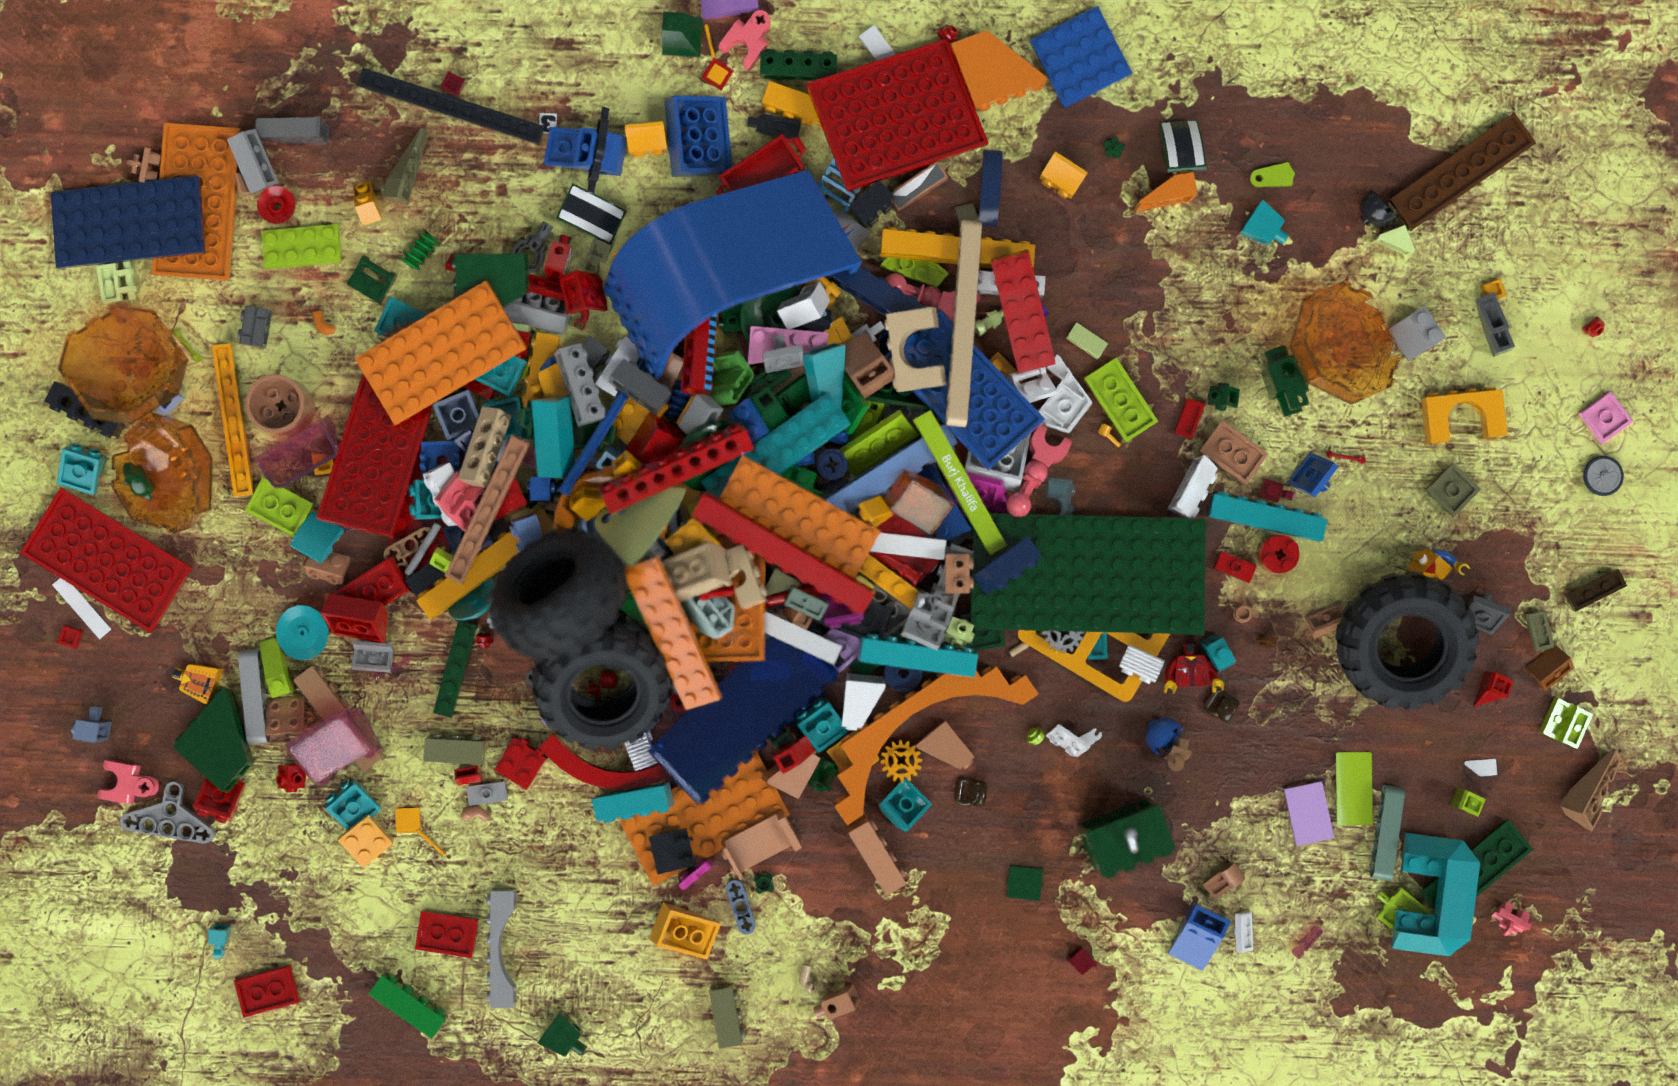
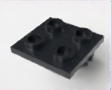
(672, 851)

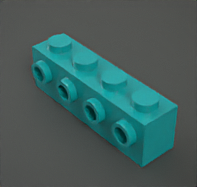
(633, 802)

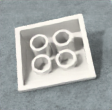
(1008, 469)
(1193, 487)

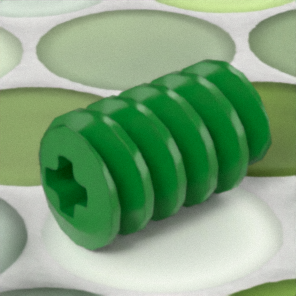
(419, 250)

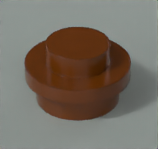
(1266, 641)

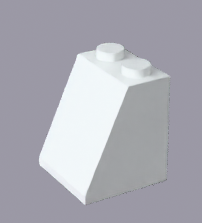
(860, 698)

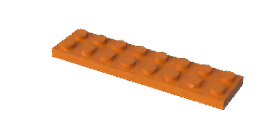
(672, 633)

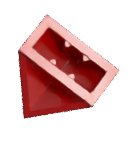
(1492, 688)

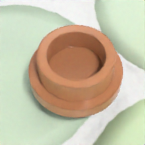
(1242, 613)

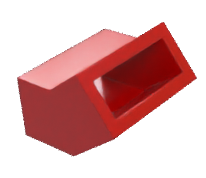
(467, 779)

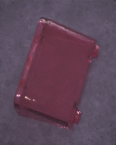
(334, 745)

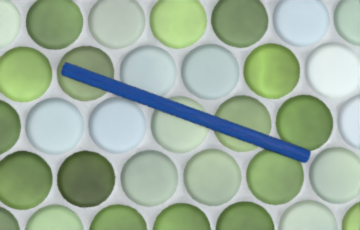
(596, 439)

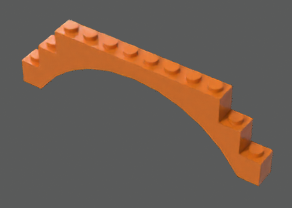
(866, 743)

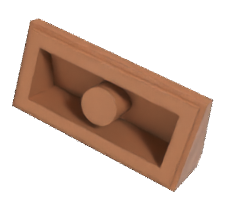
(1324, 620)

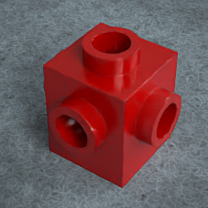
(290, 777)

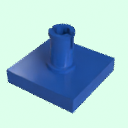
(1313, 474)

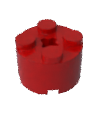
(1287, 548)

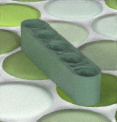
(1387, 832)

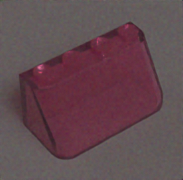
(299, 453)

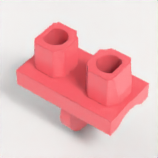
(1510, 922)

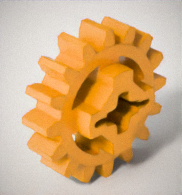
(895, 767)

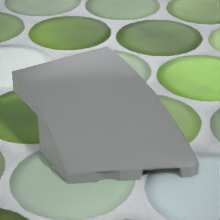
(929, 618)

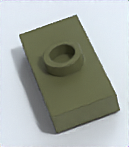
(1539, 630)

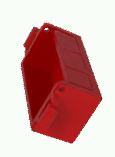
(766, 164)

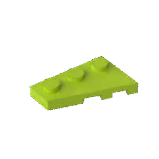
(921, 271)

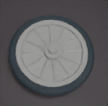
(1603, 475)

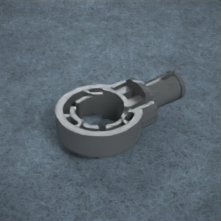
(539, 249)

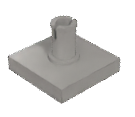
(783, 356)

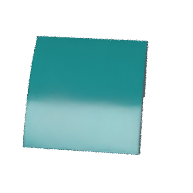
(316, 538)

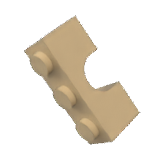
(752, 591)

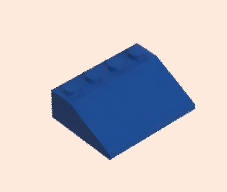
(698, 135)

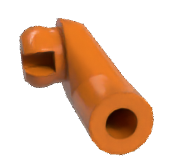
(322, 326)

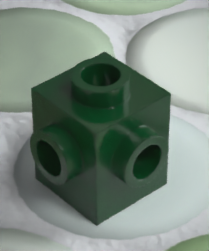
(1223, 396)

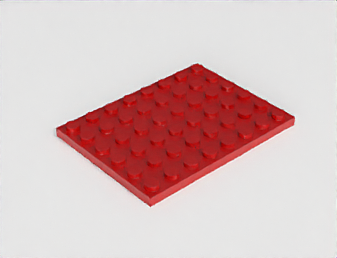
(897, 114)

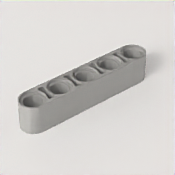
(253, 695)

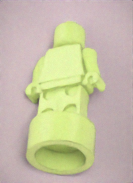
(992, 319)

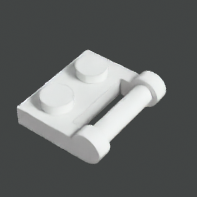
(1035, 389)

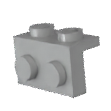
(372, 656)

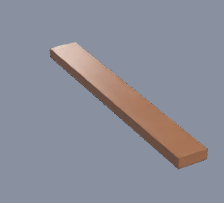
(487, 509)

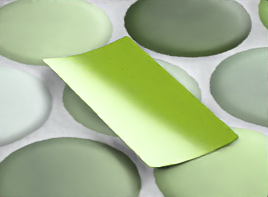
(1354, 788)

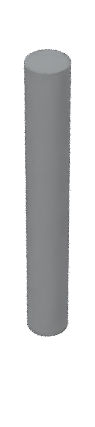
(422, 549)

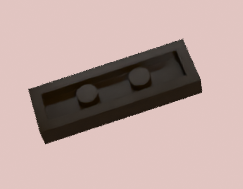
(1596, 590)

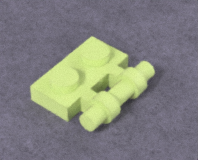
(110, 283)

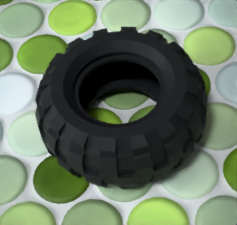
(557, 594)
(1432, 676)
(610, 720)

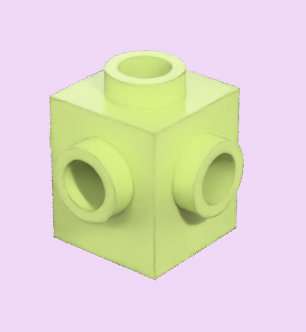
(959, 633)

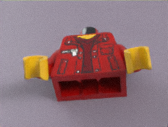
(1191, 671)

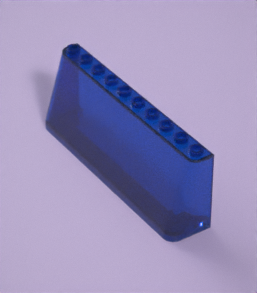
(753, 707)

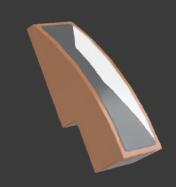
(919, 186)

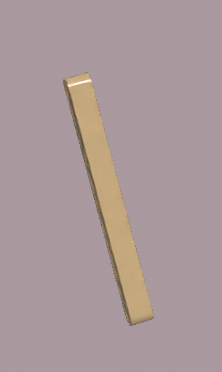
(963, 323)

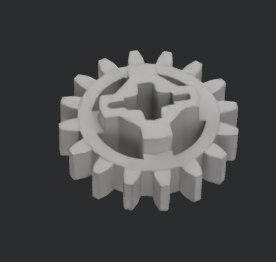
(1059, 644)

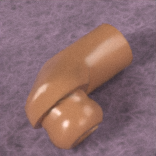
(475, 811)

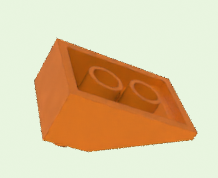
(1176, 190)

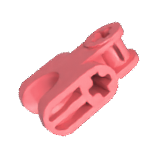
(749, 35)
(129, 783)

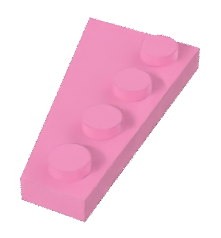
(762, 340)

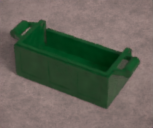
(580, 434)

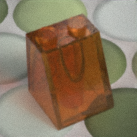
(918, 501)

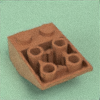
(866, 365)

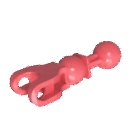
(926, 296)
(1036, 470)

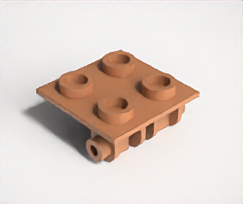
(285, 715)

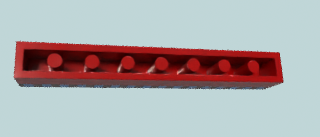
(699, 357)

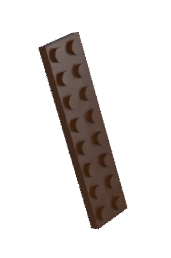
(1462, 171)

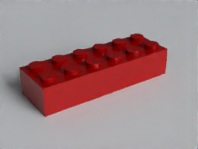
(1023, 311)

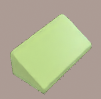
(1087, 341)

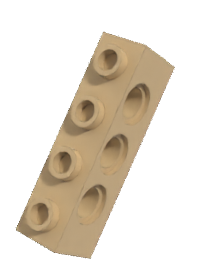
(484, 447)

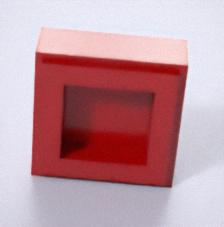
(70, 637)

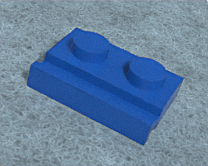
(751, 420)

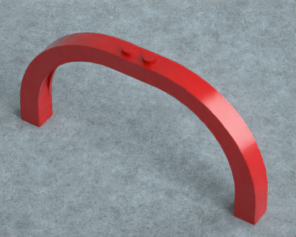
(591, 774)

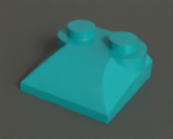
(904, 805)

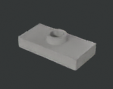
(487, 793)

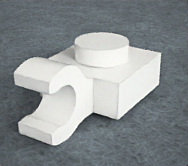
(870, 332)

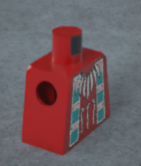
(559, 258)

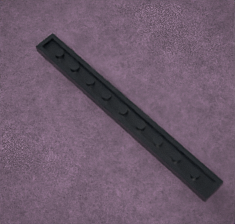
(450, 106)

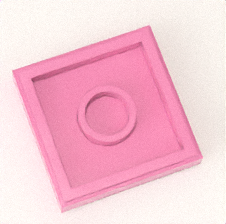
(1605, 417)

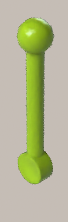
(197, 357)

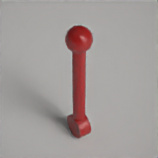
(1361, 459)

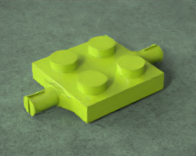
(1398, 901)

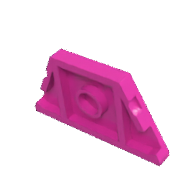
(990, 491)

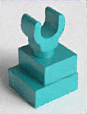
(219, 936)

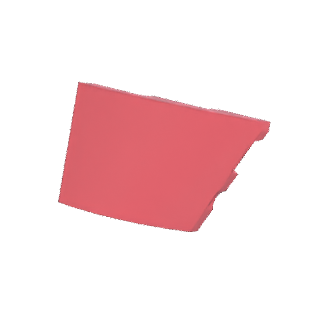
(459, 501)

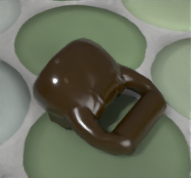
(1226, 707)
(976, 792)

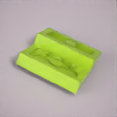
(1565, 723)

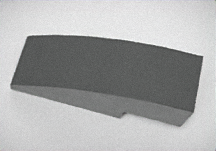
(1494, 325)

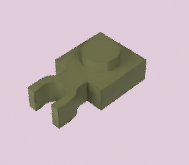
(599, 253)

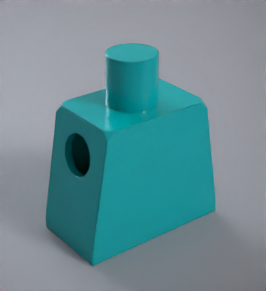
(1264, 225)
(1218, 652)

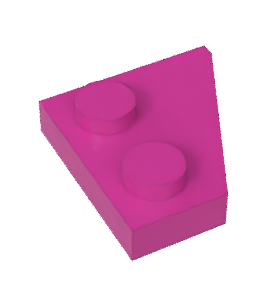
(688, 878)

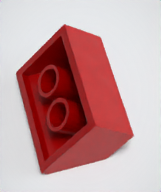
(355, 617)

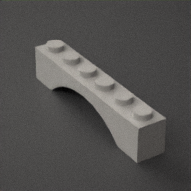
(502, 988)

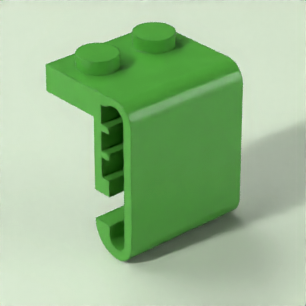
(731, 377)

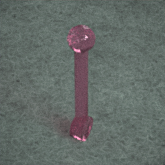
(405, 660)

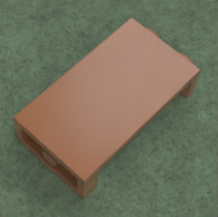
(759, 842)

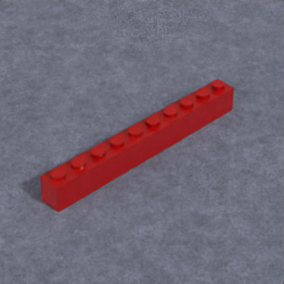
(783, 552)

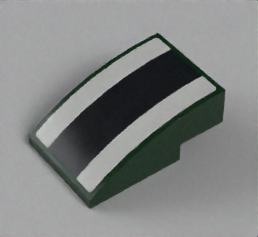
(1182, 146)
(591, 214)

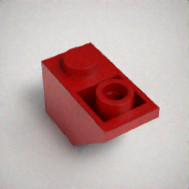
(793, 754)

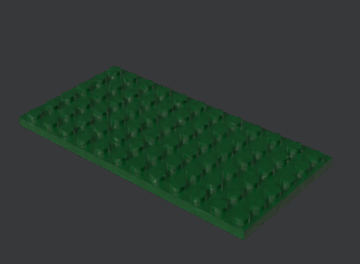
(1098, 575)

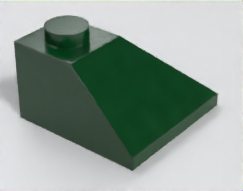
(681, 35)

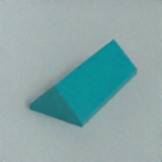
(553, 436)

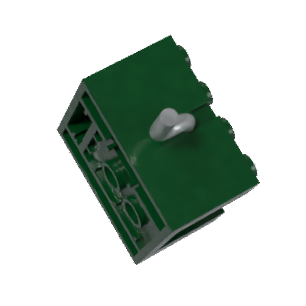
(1126, 838)

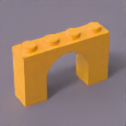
(1487, 403)

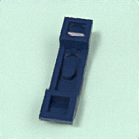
(990, 187)

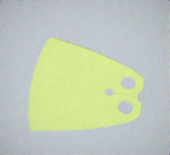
(640, 525)

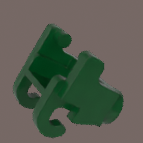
(823, 775)

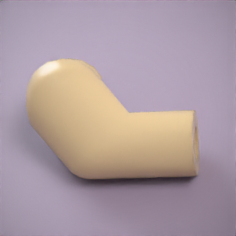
(805, 979)

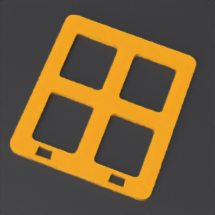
(1077, 661)

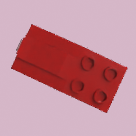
(900, 526)

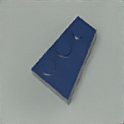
(1007, 566)

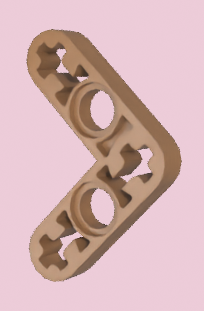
(403, 553)

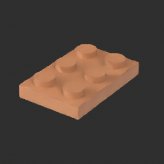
(1233, 452)

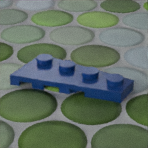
(955, 522)

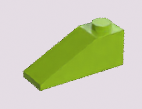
(276, 668)

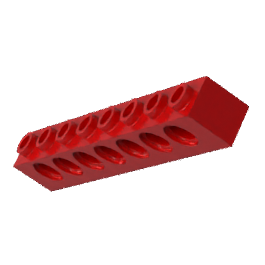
(686, 469)

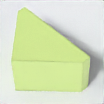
(1397, 240)

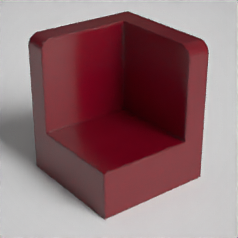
(1081, 960)

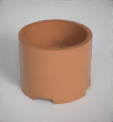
(264, 404)

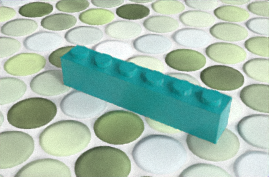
(1266, 517)
(917, 656)

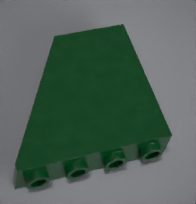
(505, 273)
(217, 742)

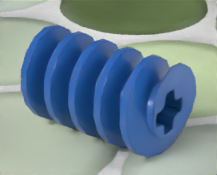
(677, 402)

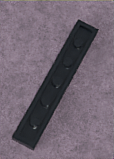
(429, 574)

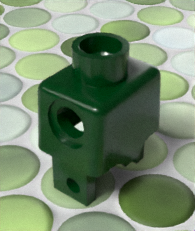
(1282, 386)

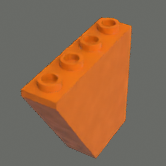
(994, 70)

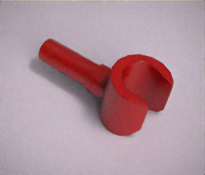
(594, 689)

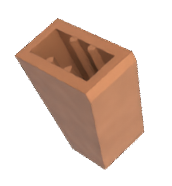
(672, 372)
(946, 746)
(795, 780)

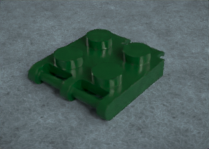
(794, 394)

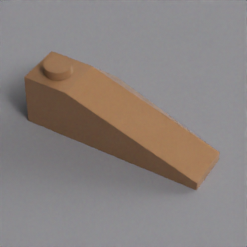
(1585, 797)

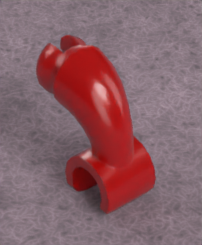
(584, 318)

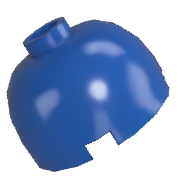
(1162, 733)

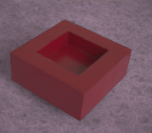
(453, 84)

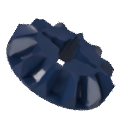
(828, 472)

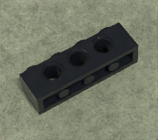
(57, 399)

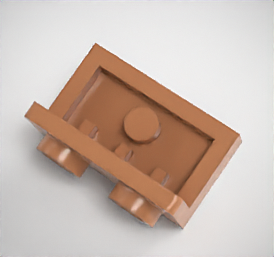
(330, 570)

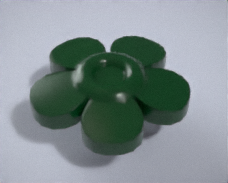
(1113, 148)

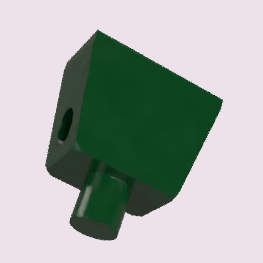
(563, 1036)

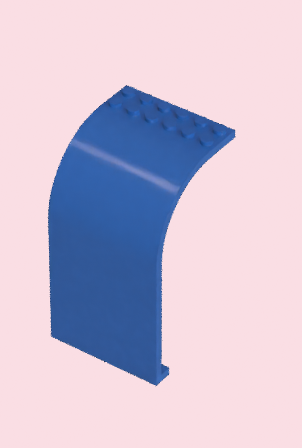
(720, 256)

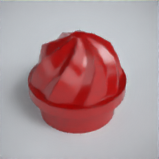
(608, 679)

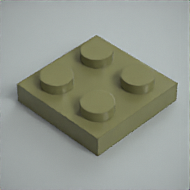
(1452, 490)

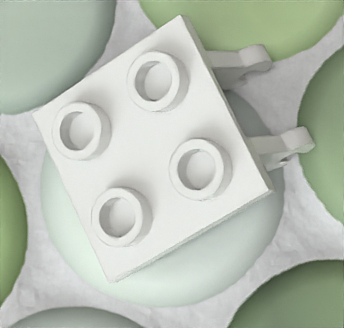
(1074, 745)

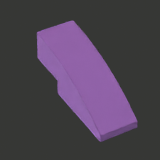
(727, 8)

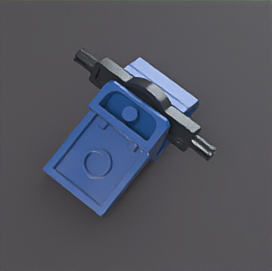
(587, 149)

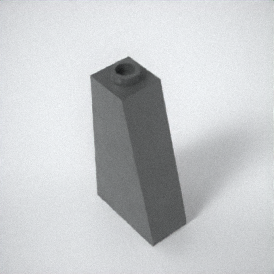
(293, 130)

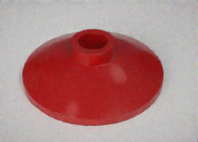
(268, 200)

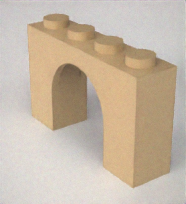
(900, 327)

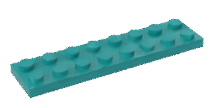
(501, 378)
(787, 442)

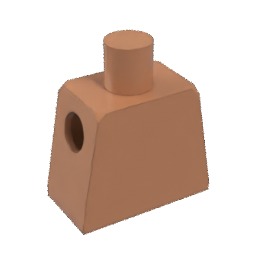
(844, 999)

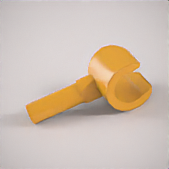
(1104, 431)

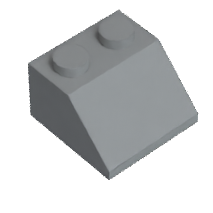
(1416, 333)

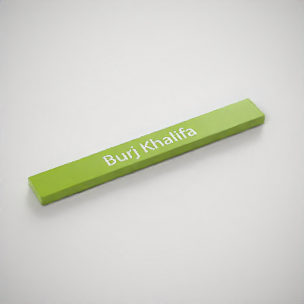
(959, 482)

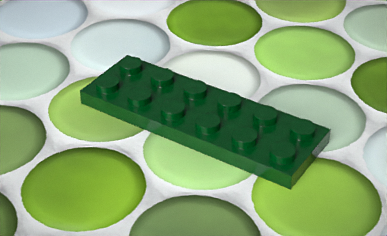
(1496, 855)

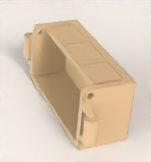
(700, 570)

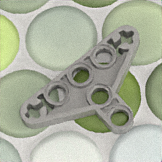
(160, 816)

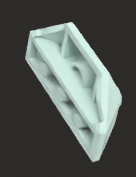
(711, 616)

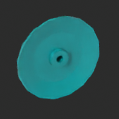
(474, 603)
(302, 632)

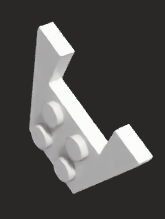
(1068, 404)

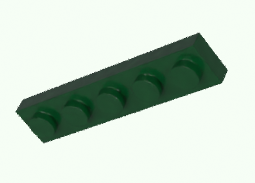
(455, 669)

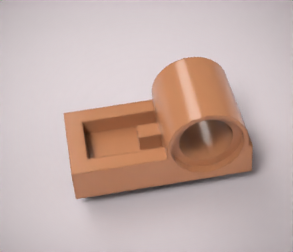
(1223, 880)

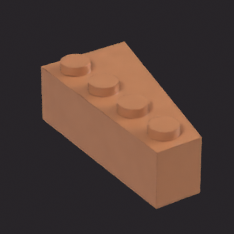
(875, 854)

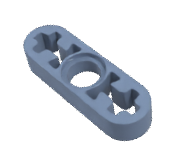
(741, 890)

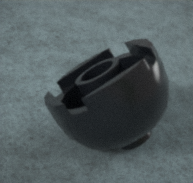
(1375, 210)

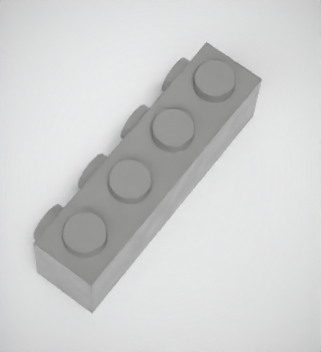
(579, 384)

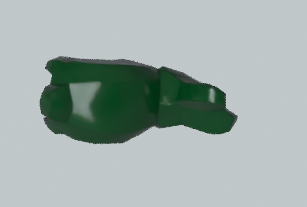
(138, 480)

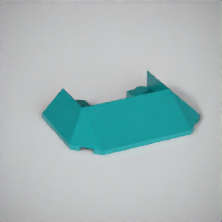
(1455, 896)

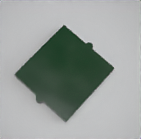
(1024, 883)

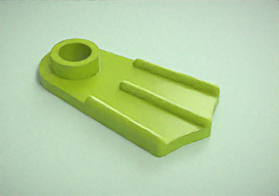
(1273, 176)

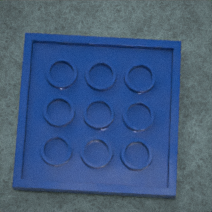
(1080, 57)

